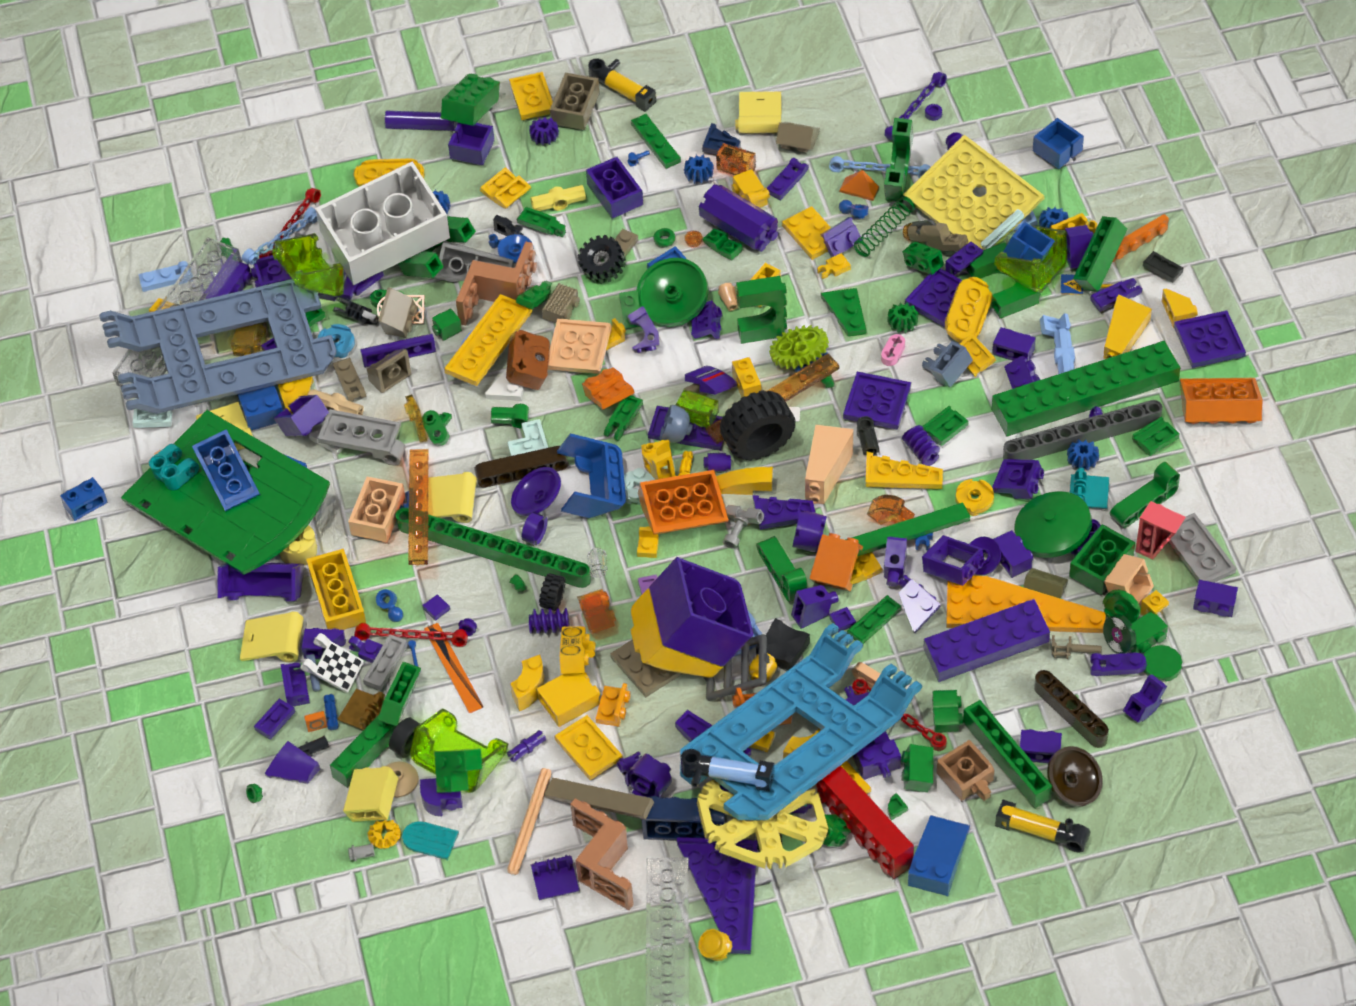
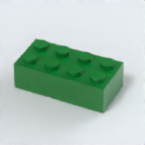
(470, 99)

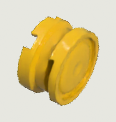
(714, 944)

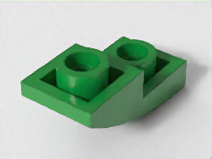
(722, 245)

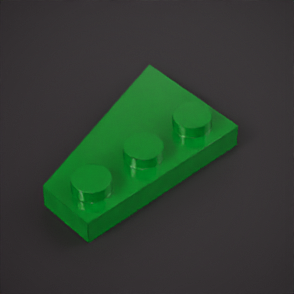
(847, 309)

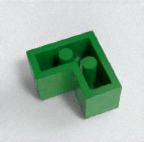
(452, 768)

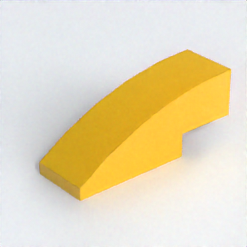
(746, 481)

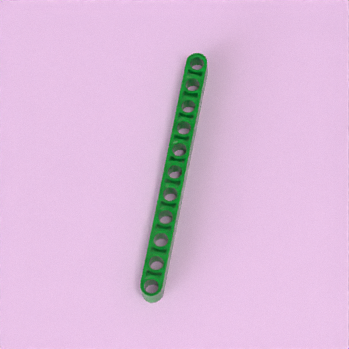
(500, 549)

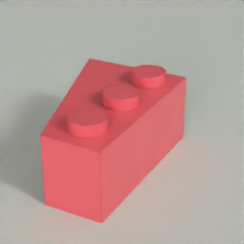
(1156, 529)

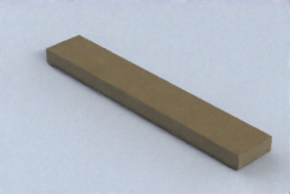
(599, 798)

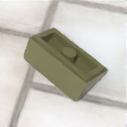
(1045, 582)

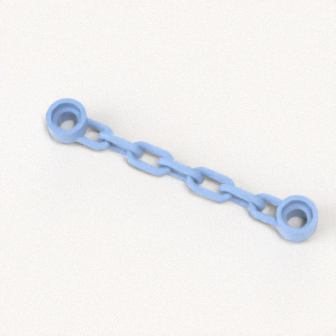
(837, 165)
(251, 256)

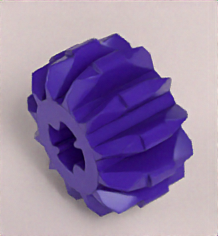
(544, 131)

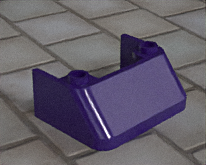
(266, 580)

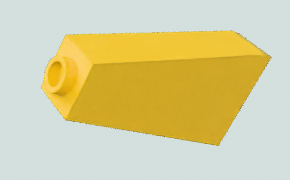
(1126, 326)

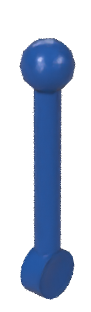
(412, 644)

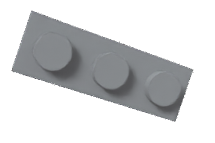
(385, 662)

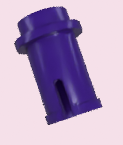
(627, 763)

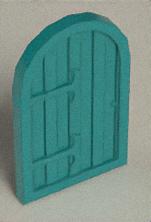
(429, 839)

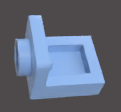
(1050, 325)

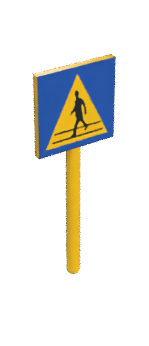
(1069, 286)

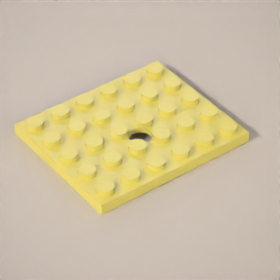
(948, 197)

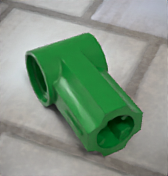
(510, 415)

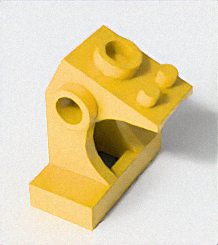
(655, 457)

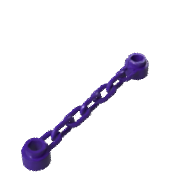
(939, 79)

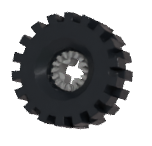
(601, 248)

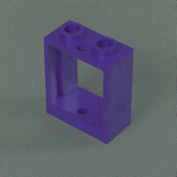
(947, 546)

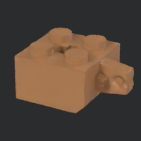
(966, 771)

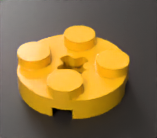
(980, 504)

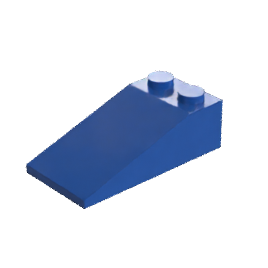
(225, 470)
(938, 855)

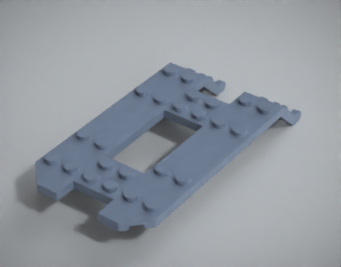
(194, 382)

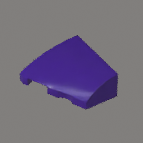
(293, 765)

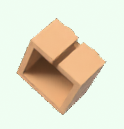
(1130, 576)

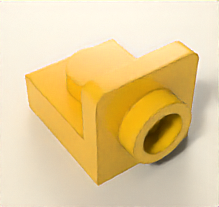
(617, 334)
(647, 543)
(1154, 602)

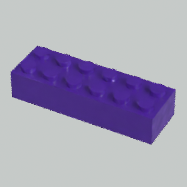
(986, 640)

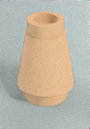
(728, 295)

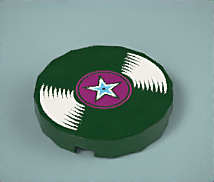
(1119, 633)

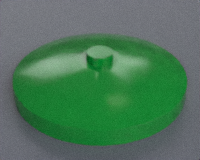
(673, 291)
(1053, 524)

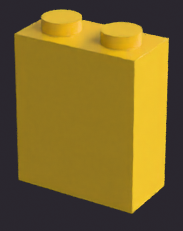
(568, 697)

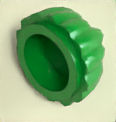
(828, 381)
(518, 583)
(254, 793)

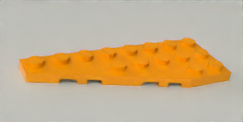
(988, 595)

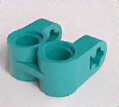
(170, 474)

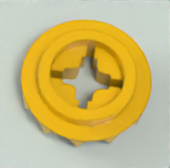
(390, 838)

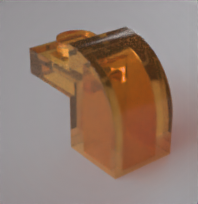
(889, 508)

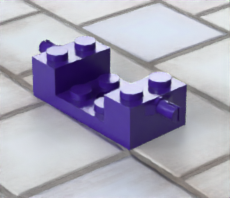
(880, 754)

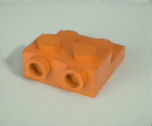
(607, 388)

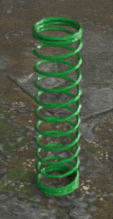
(865, 245)

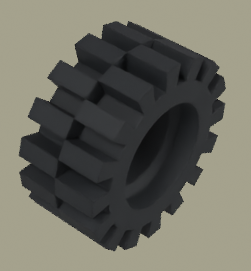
(552, 591)

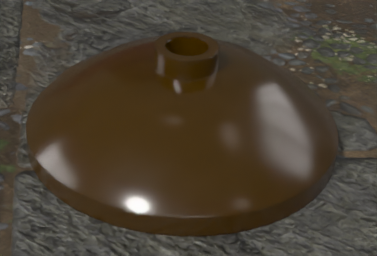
(1082, 772)

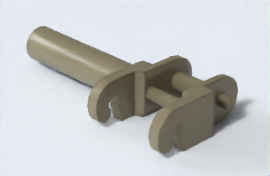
(1073, 648)

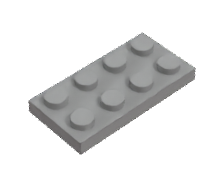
(1201, 551)

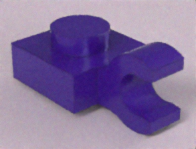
(367, 651)

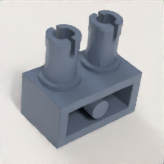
(949, 364)

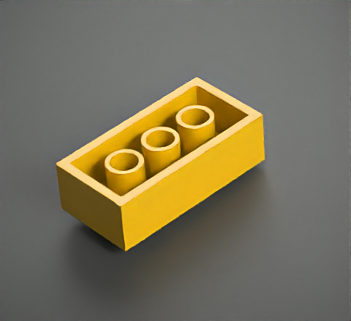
(336, 590)

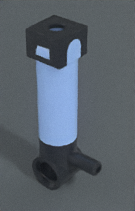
(697, 765)

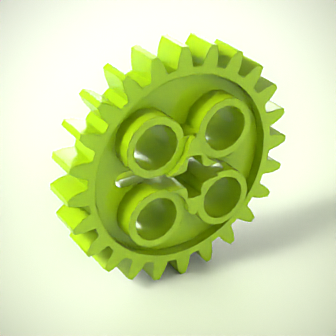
(799, 346)

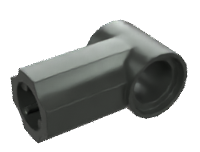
(867, 436)

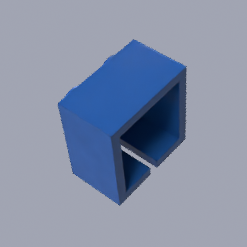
(1058, 143)
(1028, 244)

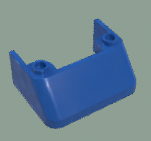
(606, 476)

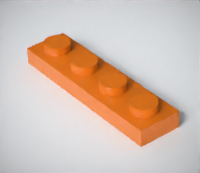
(1142, 236)

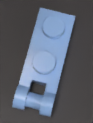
(161, 277)

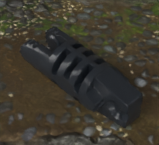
(356, 312)

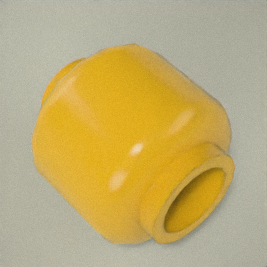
(754, 667)

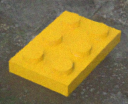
(531, 95)
(806, 230)
(588, 747)

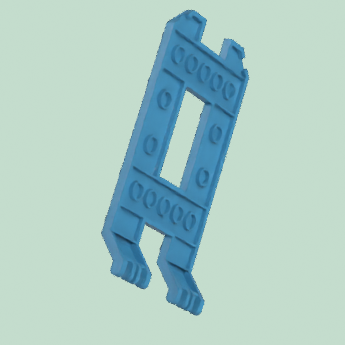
(807, 692)

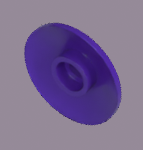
(993, 550)

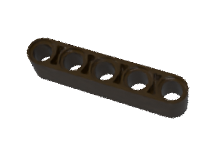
(518, 466)
(1074, 716)

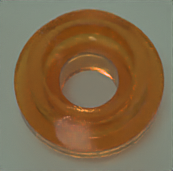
(693, 238)

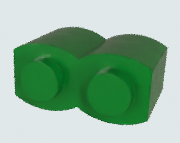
(946, 711)

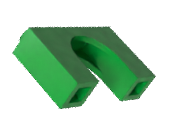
(897, 174)
(427, 263)
(758, 292)
(1009, 300)

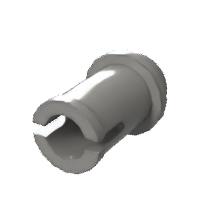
(361, 852)

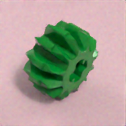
(902, 317)

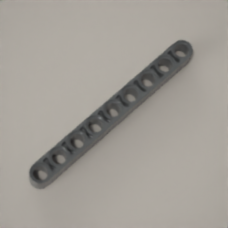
(1091, 429)

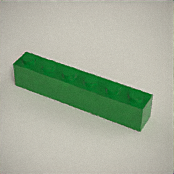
(1007, 754)

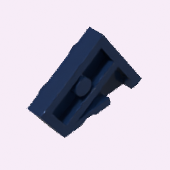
(715, 139)

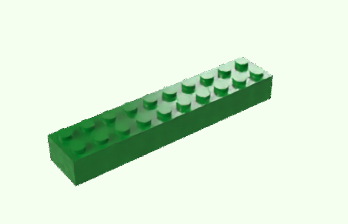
(1085, 388)

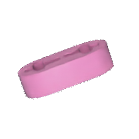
(896, 351)

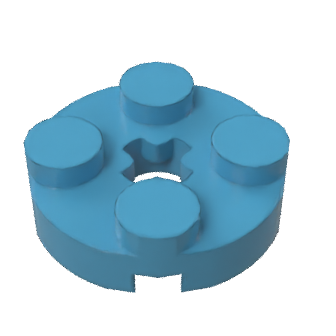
(345, 337)

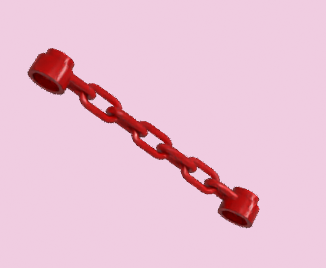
(312, 195)
(458, 639)
(938, 745)

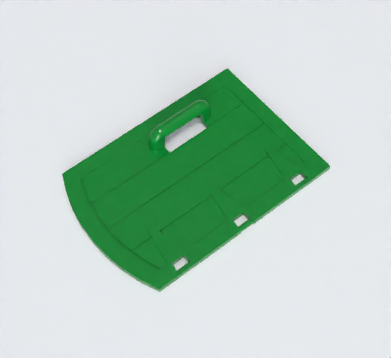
(249, 531)

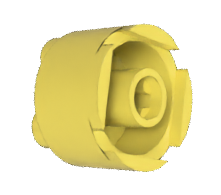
(301, 548)

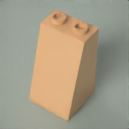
(827, 460)

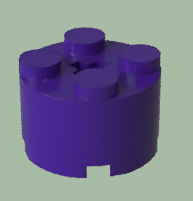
(809, 531)
(649, 777)

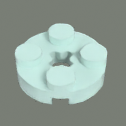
(632, 479)

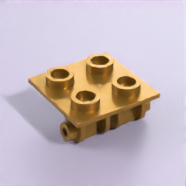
(362, 709)

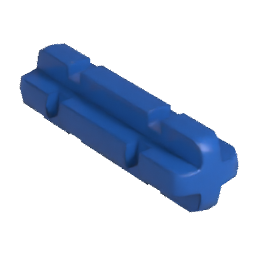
(330, 710)

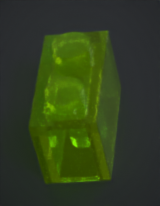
(700, 408)

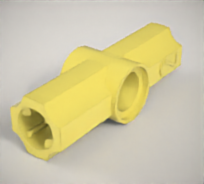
(558, 198)

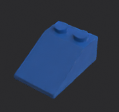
(260, 407)

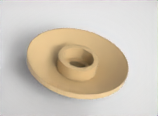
(407, 780)

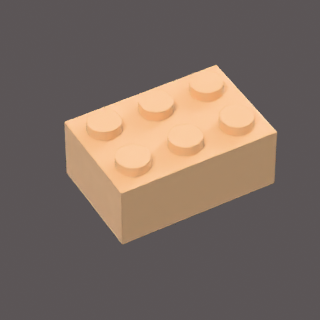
(376, 509)

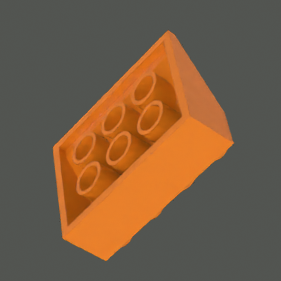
(1221, 400)
(682, 502)

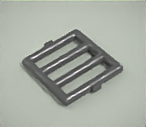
(745, 683)

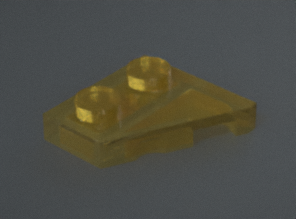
(413, 411)

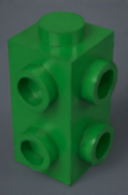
(923, 258)

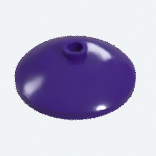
(536, 491)

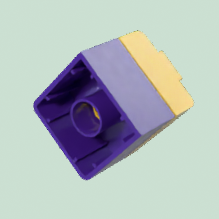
(690, 620)

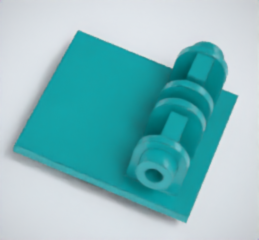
(1090, 488)

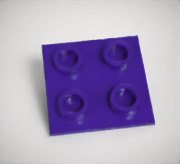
(554, 877)

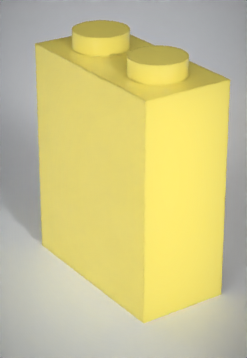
(370, 794)

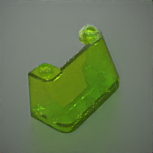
(307, 267)
(1033, 273)
(440, 734)

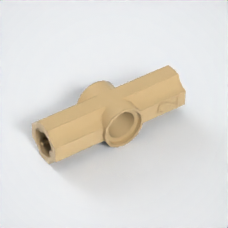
(338, 402)

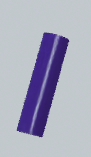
(417, 121)
(415, 346)

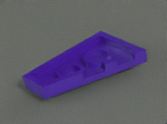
(781, 512)

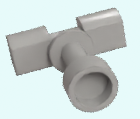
(741, 519)

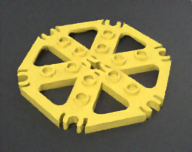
(766, 830)

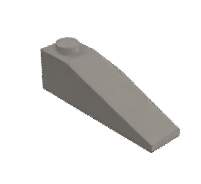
(458, 259)

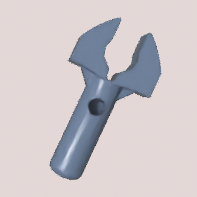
(314, 679)

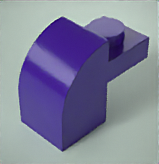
(1145, 702)
(436, 801)

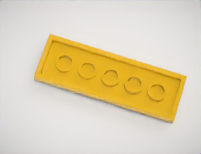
(487, 340)

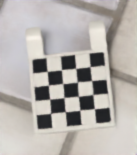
(335, 666)

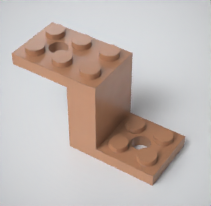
(490, 280)
(602, 853)

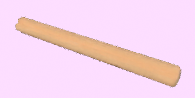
(529, 821)

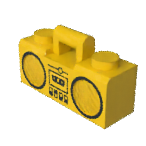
(575, 649)

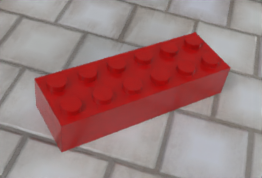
(867, 822)

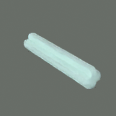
(1002, 230)

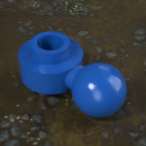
(858, 210)
(395, 614)

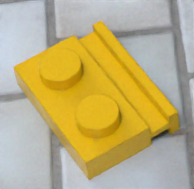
(980, 354)

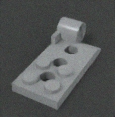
(382, 448)

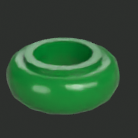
(664, 242)

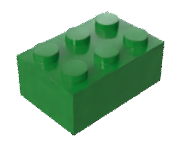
(1099, 558)

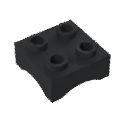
(785, 644)

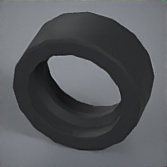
(402, 737)

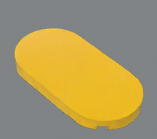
(376, 168)
(968, 309)

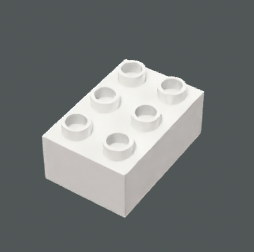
(383, 223)

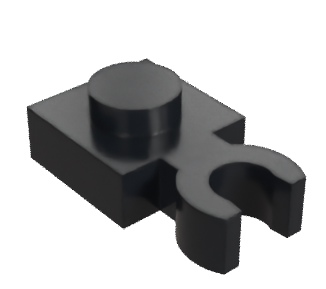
(505, 227)

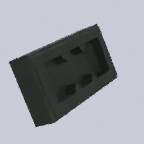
(1163, 266)

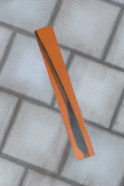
(455, 671)

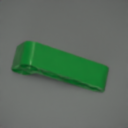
(1158, 490)
(781, 568)

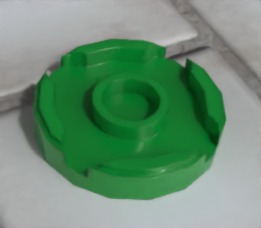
(1122, 603)
(1163, 662)

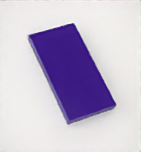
(697, 437)

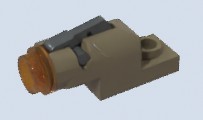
(935, 235)

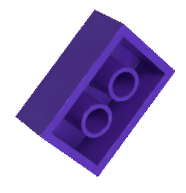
(614, 187)

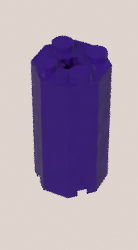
(738, 217)

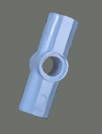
(1063, 352)

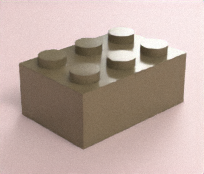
(575, 101)

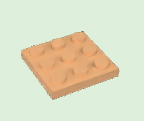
(578, 346)

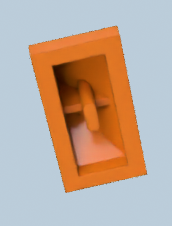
(860, 185)

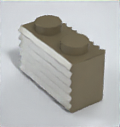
(560, 303)

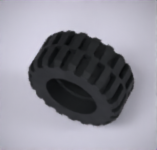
(757, 425)

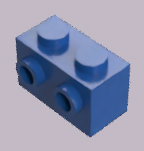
(83, 498)

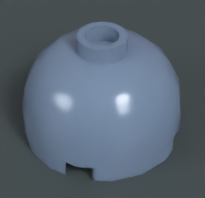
(676, 425)

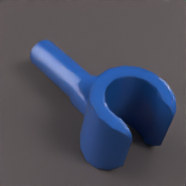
(633, 158)
(494, 241)

